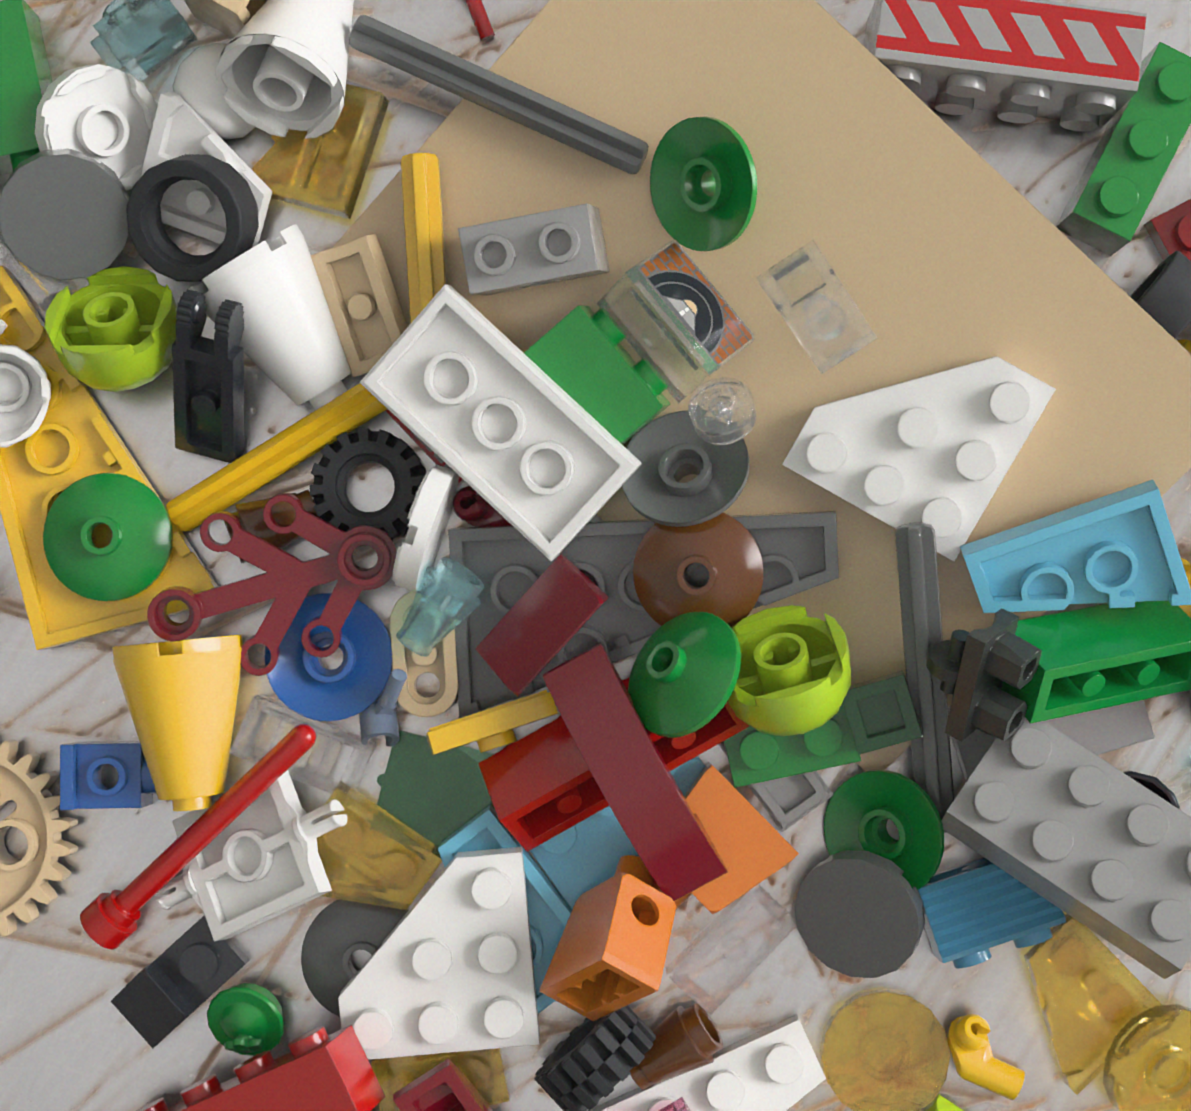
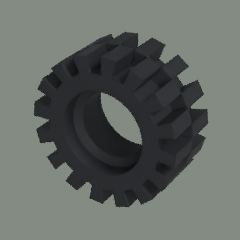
(349, 453)
(594, 1059)

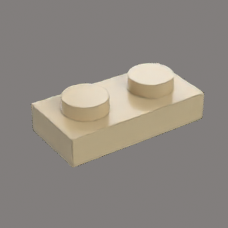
(360, 300)

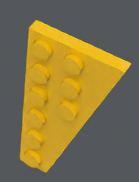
(69, 446)

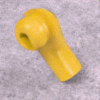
(975, 1061)

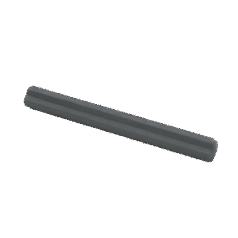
(498, 94)
(920, 630)

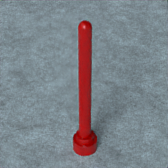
(114, 915)

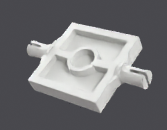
(257, 863)

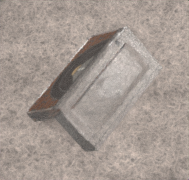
(676, 319)

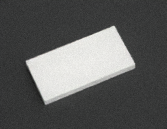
(500, 422)

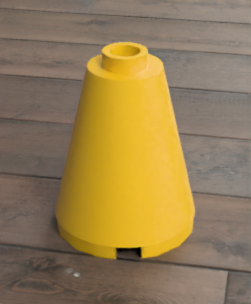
(183, 712)

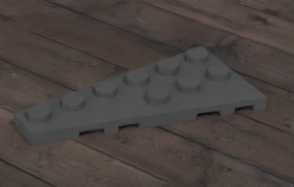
(794, 547)

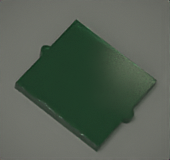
(431, 791)

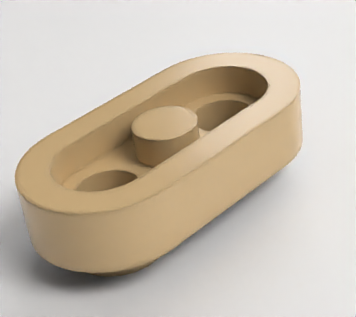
(440, 662)

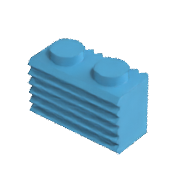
(982, 908)

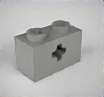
(534, 249)

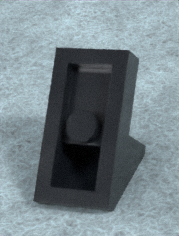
(178, 982)

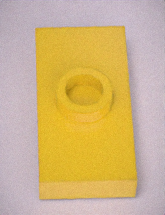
(491, 726)

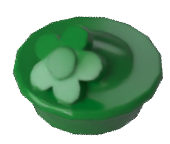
(246, 1019)

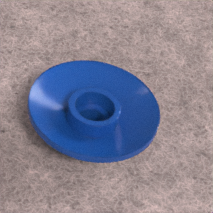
(336, 693)

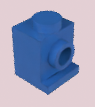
(82, 776)

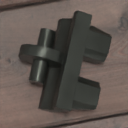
(973, 672)

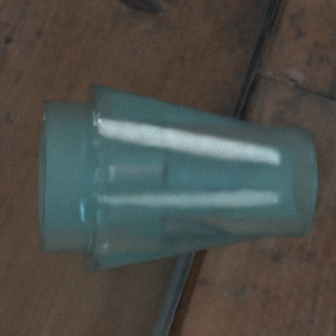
(441, 603)

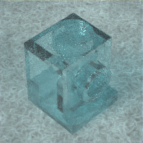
(141, 35)

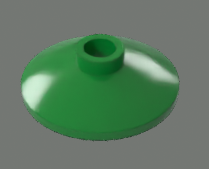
(703, 183)
(138, 544)
(685, 674)
(859, 818)

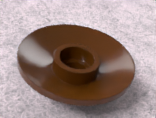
(719, 545)

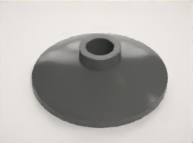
(667, 454)
(332, 940)

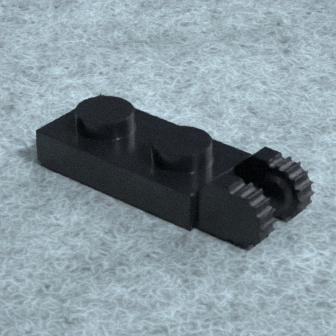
(208, 380)

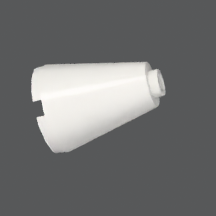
(289, 66)
(284, 317)

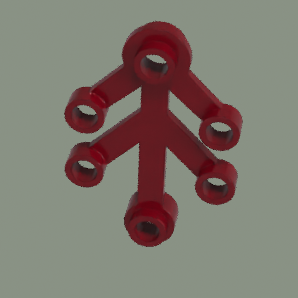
(285, 580)

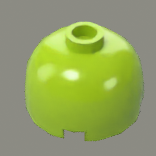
(114, 329)
(790, 670)

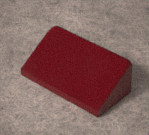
(540, 624)

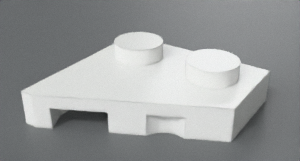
(190, 203)

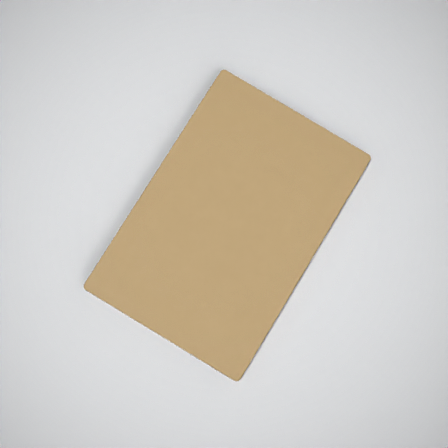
(905, 213)

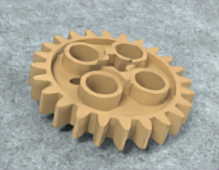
(40, 822)

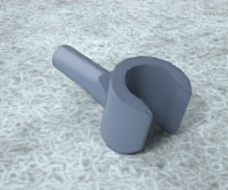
(381, 716)

